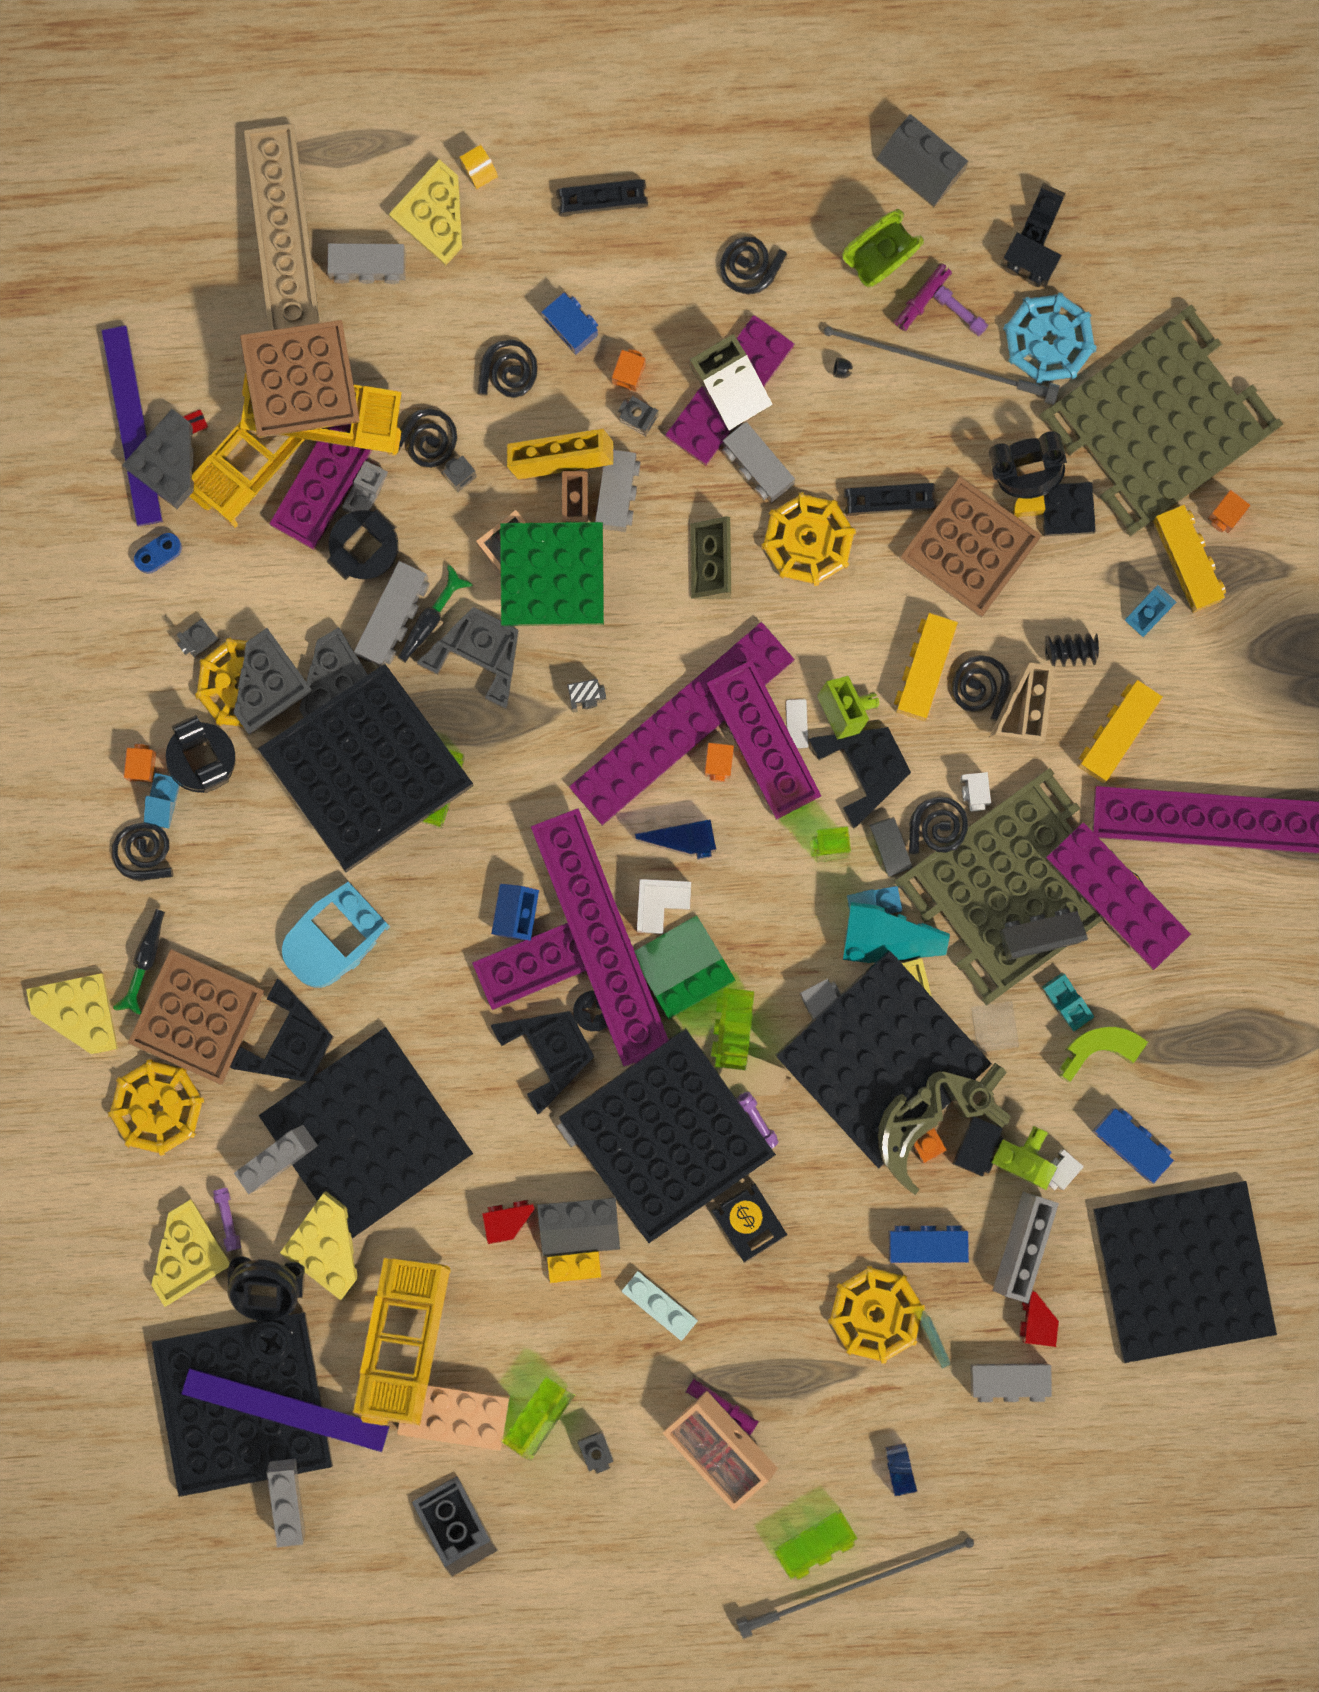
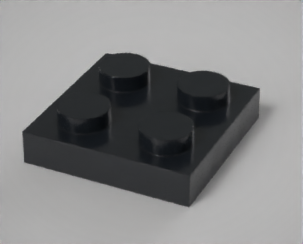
(1069, 510)

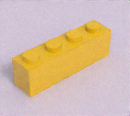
(560, 454)
(1189, 558)
(926, 667)
(1120, 731)

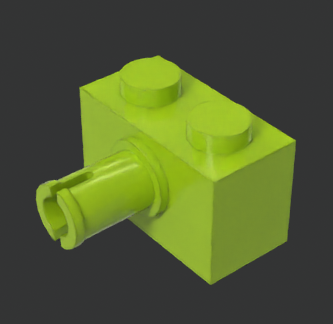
(844, 707)
(1025, 1160)

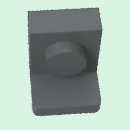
(196, 638)

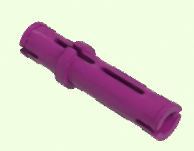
(916, 305)
(745, 1421)

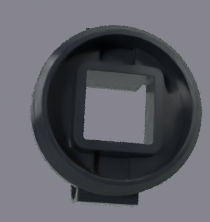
(1006, 458)
(346, 562)
(190, 734)
(286, 1278)

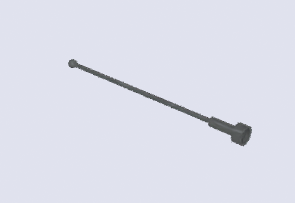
(1050, 393)
(747, 1626)

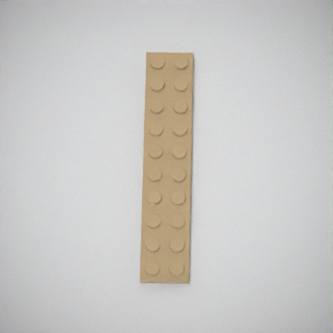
(281, 227)

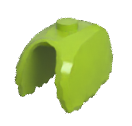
(881, 249)

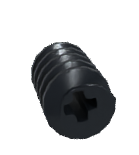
(1071, 649)

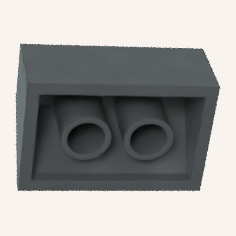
(922, 160)
(1042, 934)
(579, 1226)

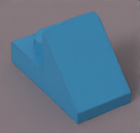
(1150, 611)
(161, 801)
(885, 898)

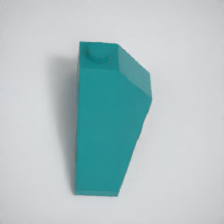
(874, 932)

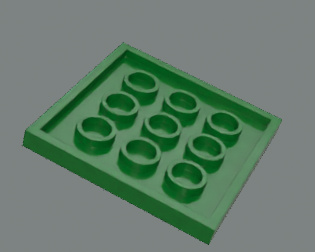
(552, 574)

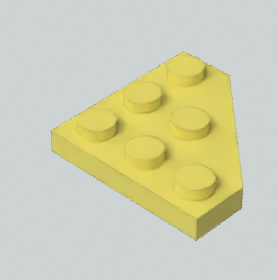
(433, 212)
(77, 1011)
(325, 1246)
(186, 1254)

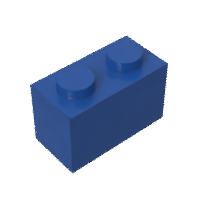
(570, 323)
(515, 912)

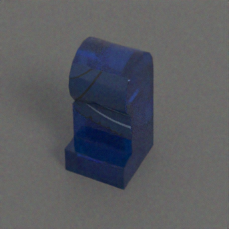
(900, 1470)

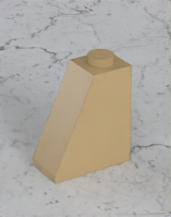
(758, 1079)

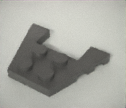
(484, 643)

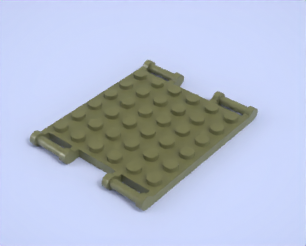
(1161, 420)
(1000, 879)

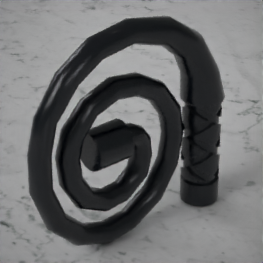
(744, 262)
(513, 370)
(431, 440)
(1005, 687)
(915, 821)
(140, 875)

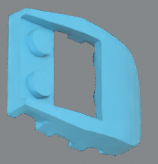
(314, 956)

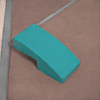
(1067, 1001)

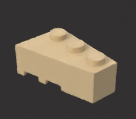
(1027, 707)

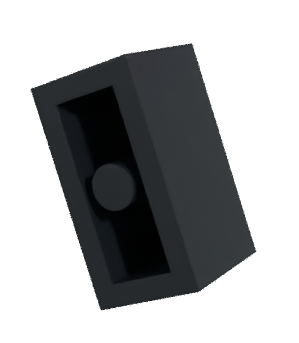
(1030, 260)
(978, 1146)

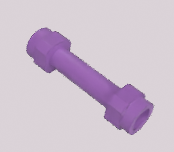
(977, 325)
(749, 1105)
(222, 1197)

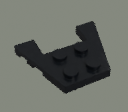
(875, 762)
(297, 1046)
(558, 1047)

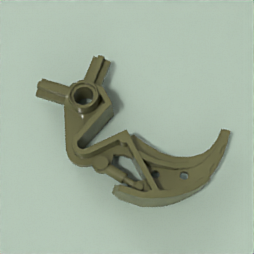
(960, 1092)

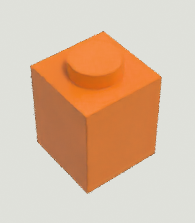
(629, 369)
(1228, 512)
(719, 762)
(140, 764)
(929, 1146)

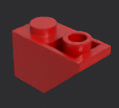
(506, 1223)
(1039, 1324)

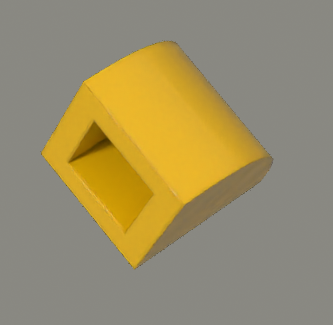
(478, 166)
(1029, 507)

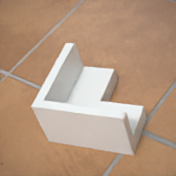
(657, 896)

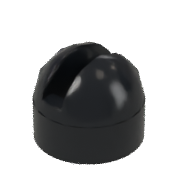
(840, 368)

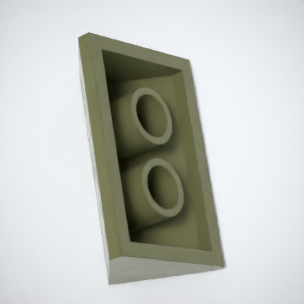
(711, 559)

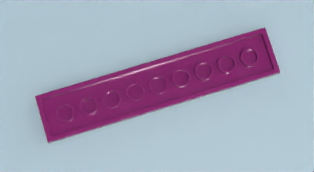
(672, 729)
(1206, 819)
(600, 936)

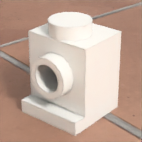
(976, 790)
(1066, 1170)

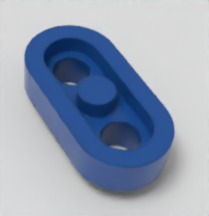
(158, 554)

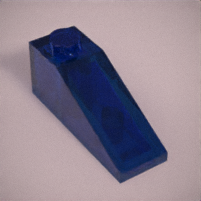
(686, 839)

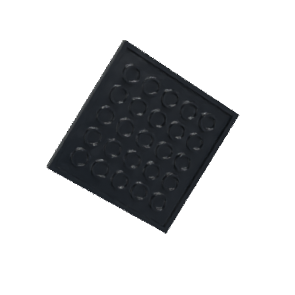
(365, 767)
(875, 1045)
(374, 1131)
(667, 1135)
(1184, 1272)
(227, 1447)

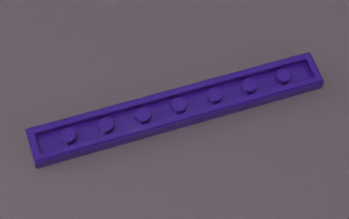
(130, 417)
(284, 1410)

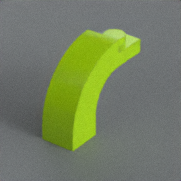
(1113, 1039)

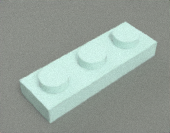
(659, 1306)

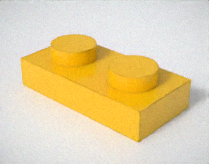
(574, 1267)

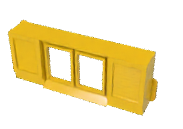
(377, 426)
(226, 489)
(393, 1395)

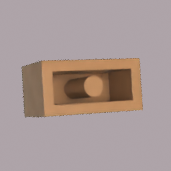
(574, 496)

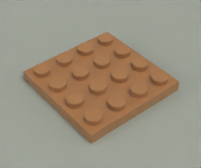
(299, 378)
(970, 547)
(196, 1017)

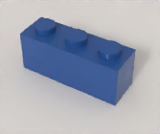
(1133, 1145)
(929, 1245)

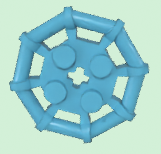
(1056, 325)

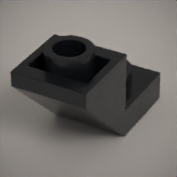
(1043, 213)

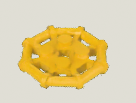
(816, 551)
(224, 681)
(148, 1094)
(864, 1323)

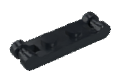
(602, 197)
(890, 499)

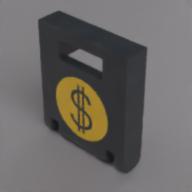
(747, 1218)

